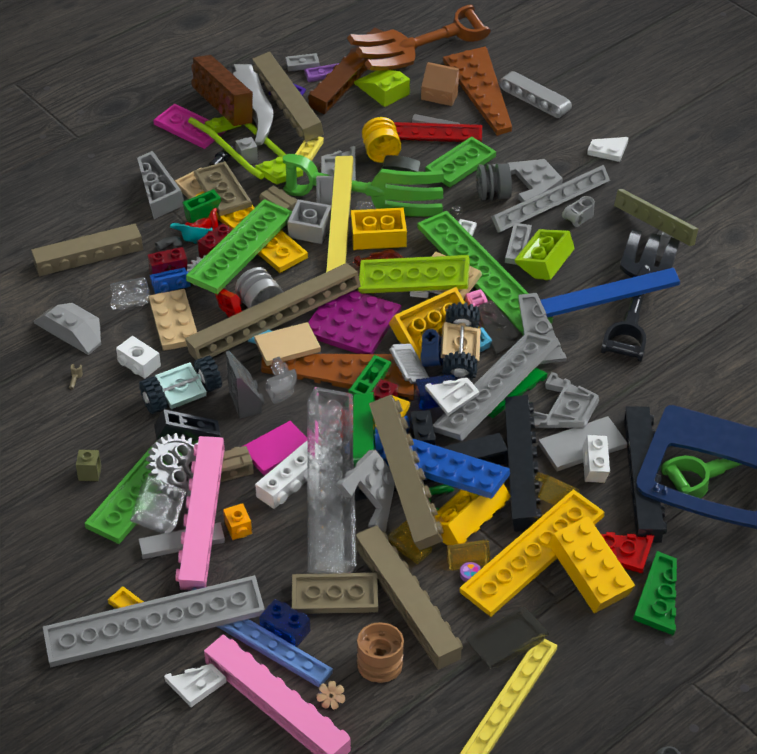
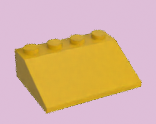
(430, 314)

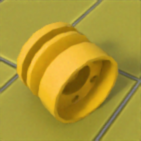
(381, 138)

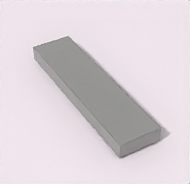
(171, 542)

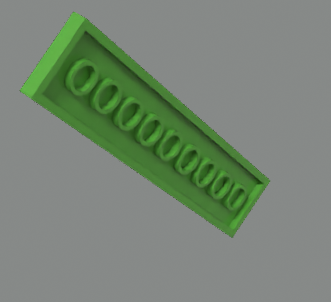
(495, 281)

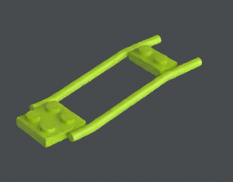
(272, 170)

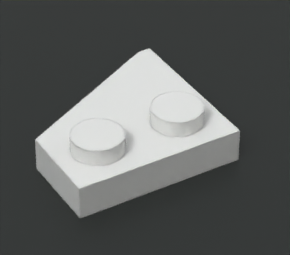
(608, 148)
(452, 394)
(196, 683)

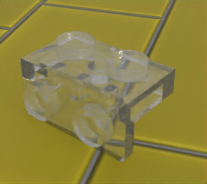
(129, 293)

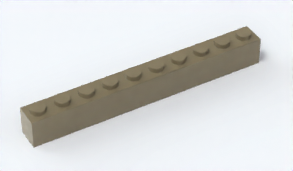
(273, 312)

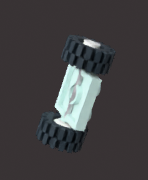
(180, 385)

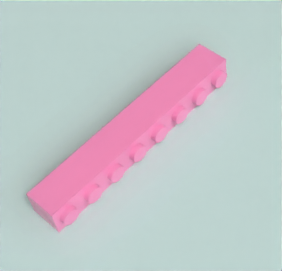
(201, 513)
(276, 699)

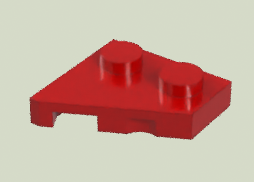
(229, 302)

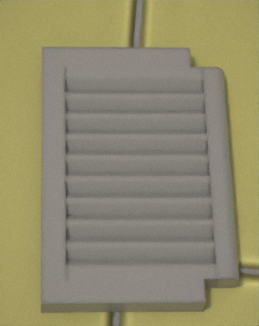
(408, 362)

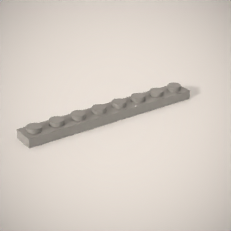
(550, 198)

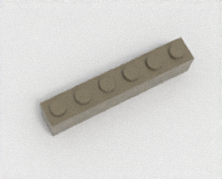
(87, 249)

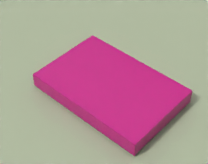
(275, 446)

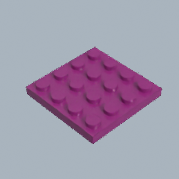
(354, 322)

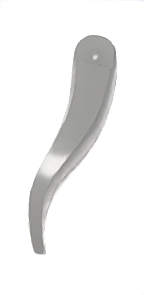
(261, 108)

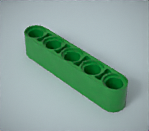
(363, 425)

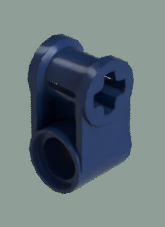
(431, 349)

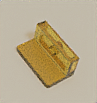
(553, 489)

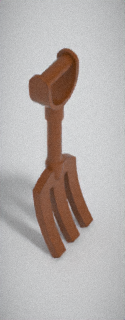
(405, 47)

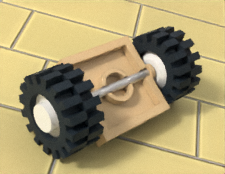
(461, 341)

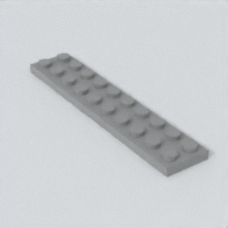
(152, 621)

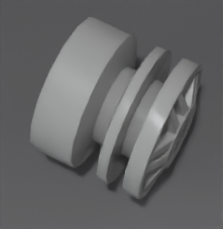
(256, 287)

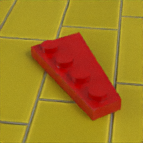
(629, 549)

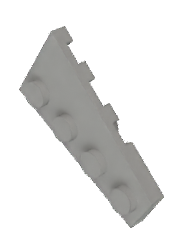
(535, 321)

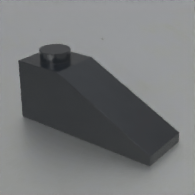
(184, 424)

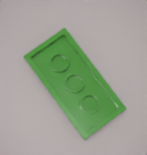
(462, 160)

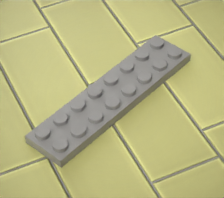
(497, 384)

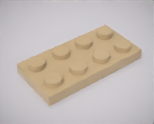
(172, 318)

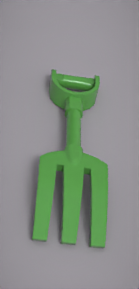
(378, 188)
(704, 470)

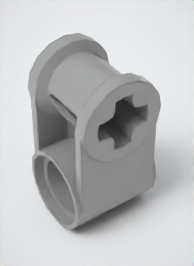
(579, 211)

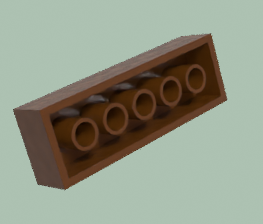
(222, 90)

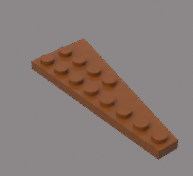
(481, 86)
(343, 370)

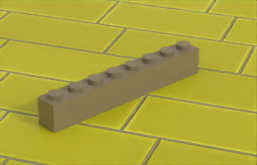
(287, 97)
(405, 472)
(408, 597)

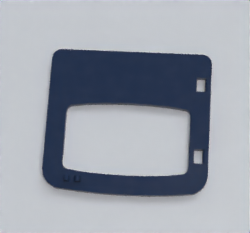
(703, 434)

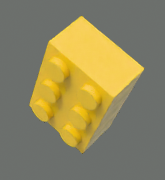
(378, 228)

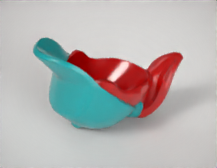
(194, 231)

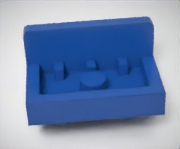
(169, 280)

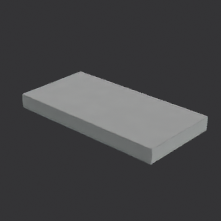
(566, 447)

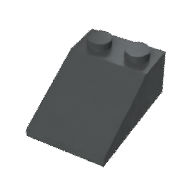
(243, 388)

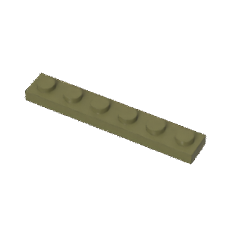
(656, 217)

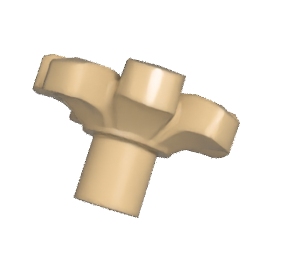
(331, 695)

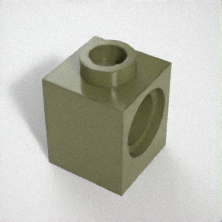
(88, 465)

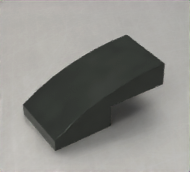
(400, 163)

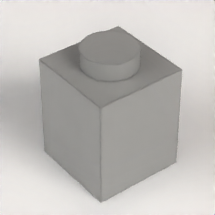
(247, 149)

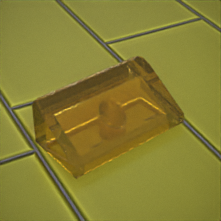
(468, 552)

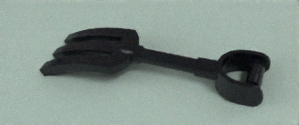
(629, 325)

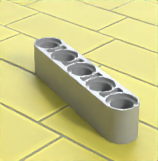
(535, 94)

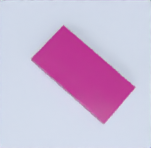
(176, 122)

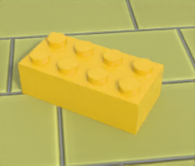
(591, 564)

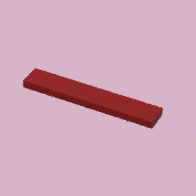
(438, 132)

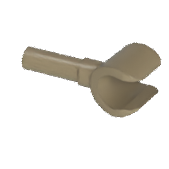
(75, 373)

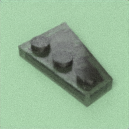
(498, 327)

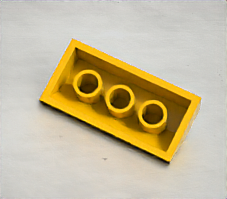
(466, 514)

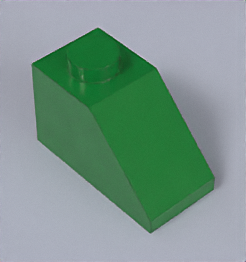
(201, 205)

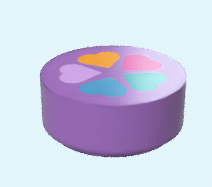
(468, 570)

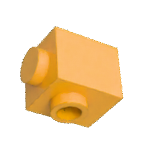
(237, 521)

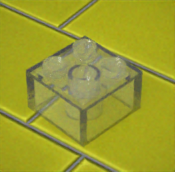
(158, 505)

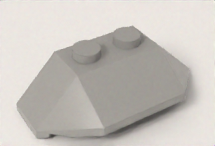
(72, 326)

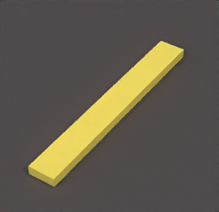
(340, 212)
(510, 699)

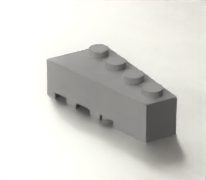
(160, 187)

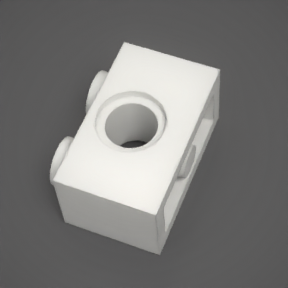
(138, 357)
(596, 458)

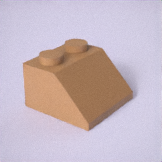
(440, 84)

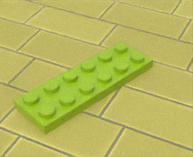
(414, 274)

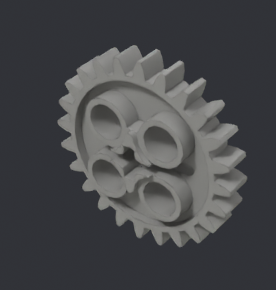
(176, 464)

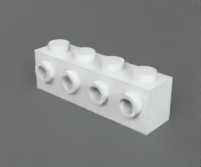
(284, 478)

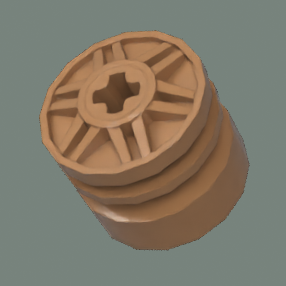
(380, 652)

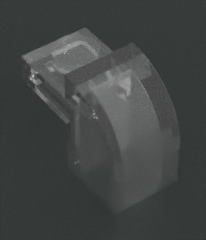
(283, 383)

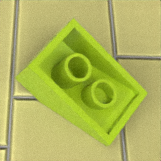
(385, 86)

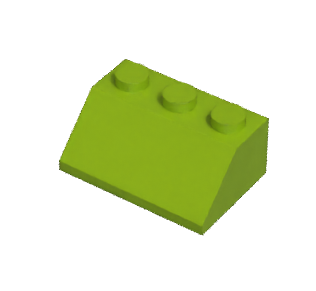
(545, 253)

